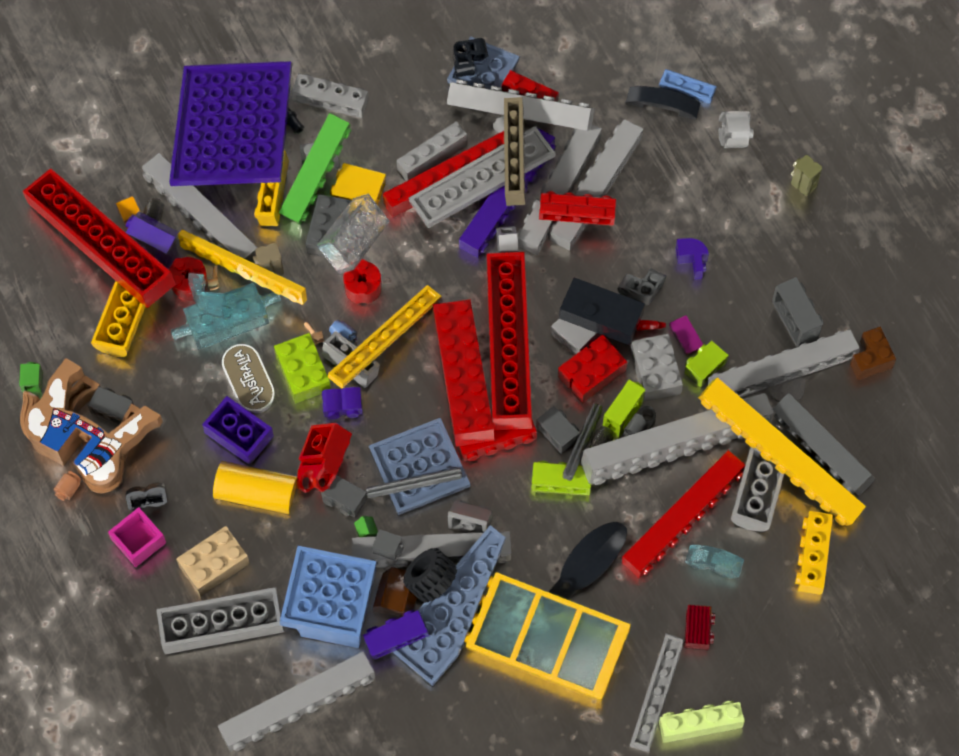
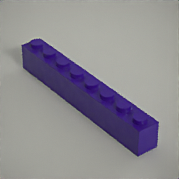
(494, 213)

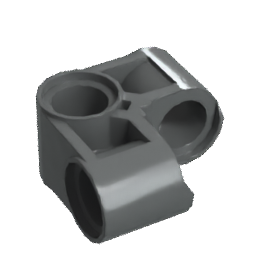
(634, 287)
(638, 423)

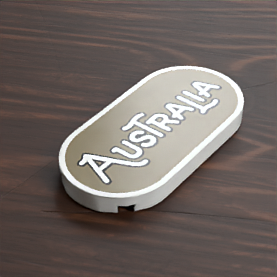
(248, 378)

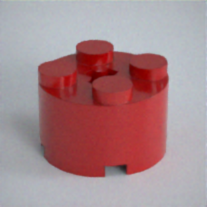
(180, 271)
(363, 283)

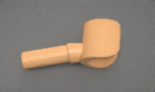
(213, 283)
(317, 337)

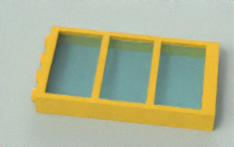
(547, 636)

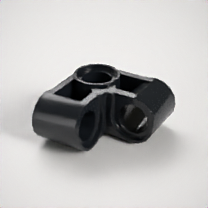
(473, 51)

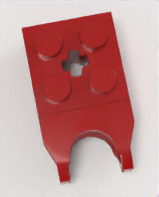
(322, 455)

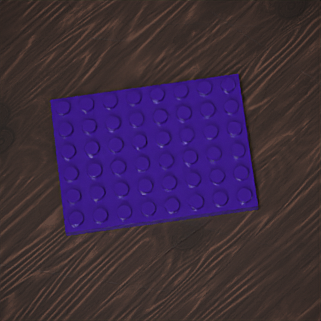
(231, 124)

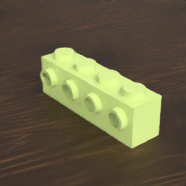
(701, 722)

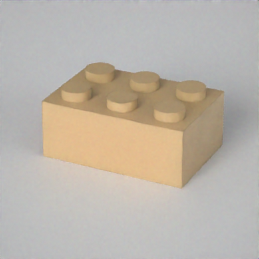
(213, 561)

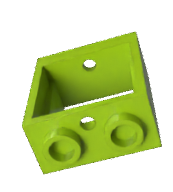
(624, 407)

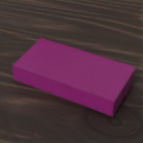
(686, 335)

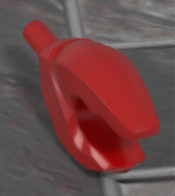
(648, 325)

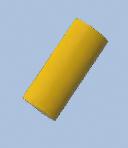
(118, 323)
(254, 487)

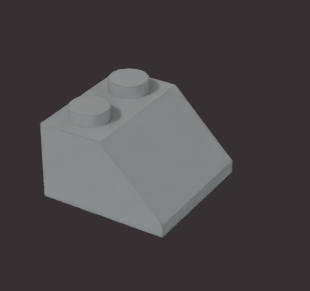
(469, 518)

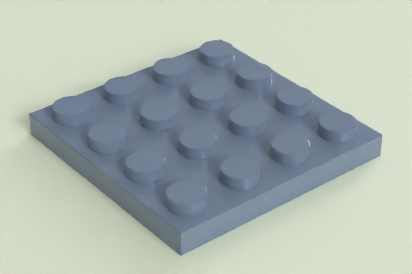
(414, 454)

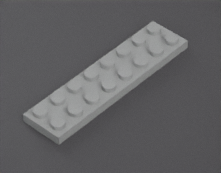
(475, 180)

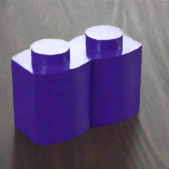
(342, 402)

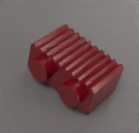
(698, 627)

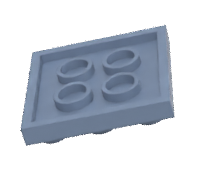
(490, 70)

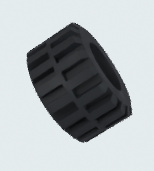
(430, 575)

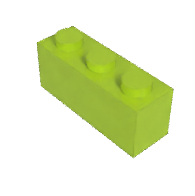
(549, 478)

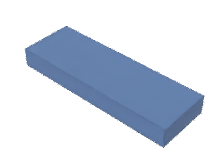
(688, 86)

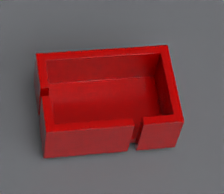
(592, 369)

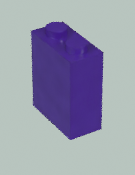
(151, 231)

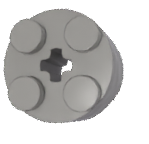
(735, 129)

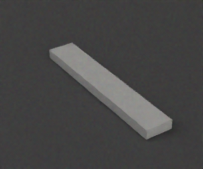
(657, 693)

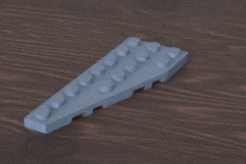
(453, 612)

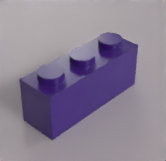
(395, 634)

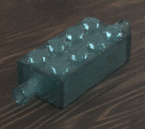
(242, 314)

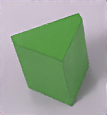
(366, 527)

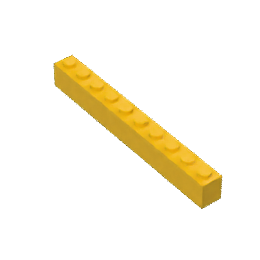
(781, 452)

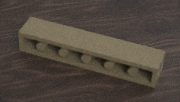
(514, 151)

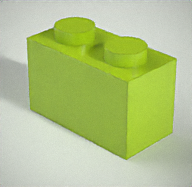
(705, 363)

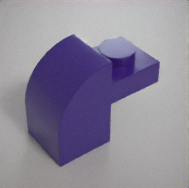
(692, 251)

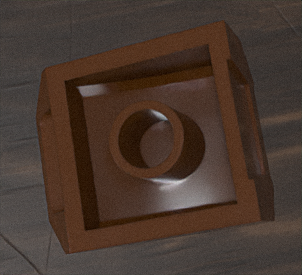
(392, 595)

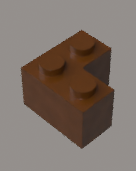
(876, 354)

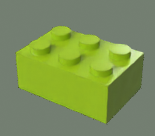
(302, 367)

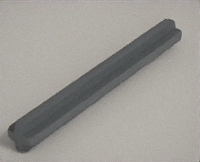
(582, 441)
(414, 482)

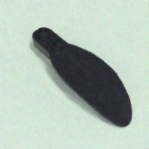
(590, 558)

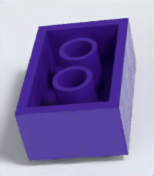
(238, 430)

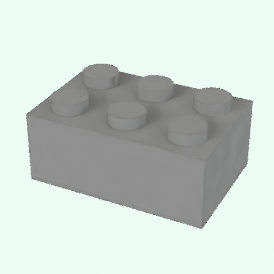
(656, 367)

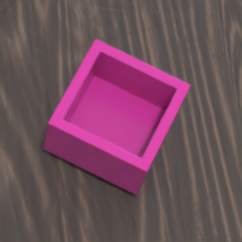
(137, 537)

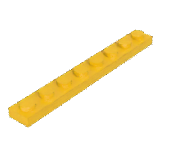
(242, 267)
(384, 336)

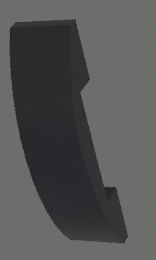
(663, 99)

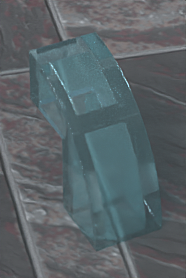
(209, 302)
(718, 560)

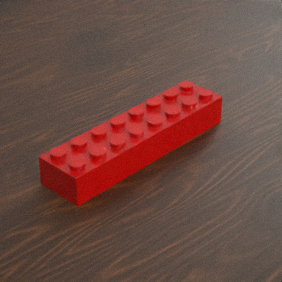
(463, 373)

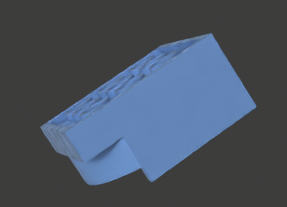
(328, 596)

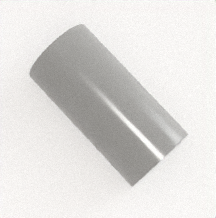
(757, 493)

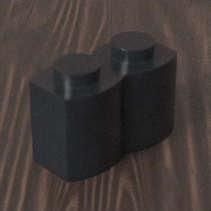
(151, 495)

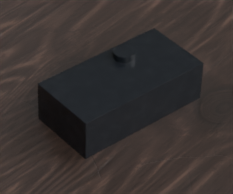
(601, 311)

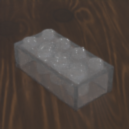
(353, 233)

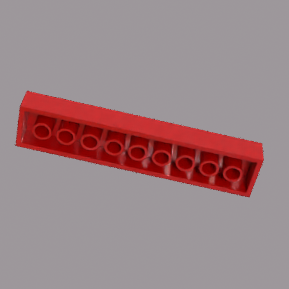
(99, 238)
(509, 341)

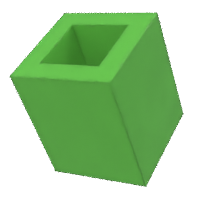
(31, 377)

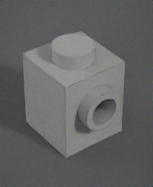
(507, 239)

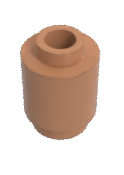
(67, 486)

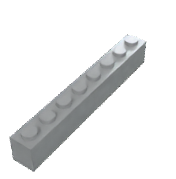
(535, 109)
(600, 177)
(561, 181)
(198, 210)
(803, 359)
(452, 545)
(296, 701)

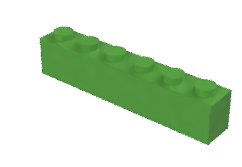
(315, 169)

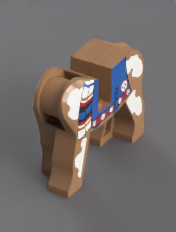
(59, 430)

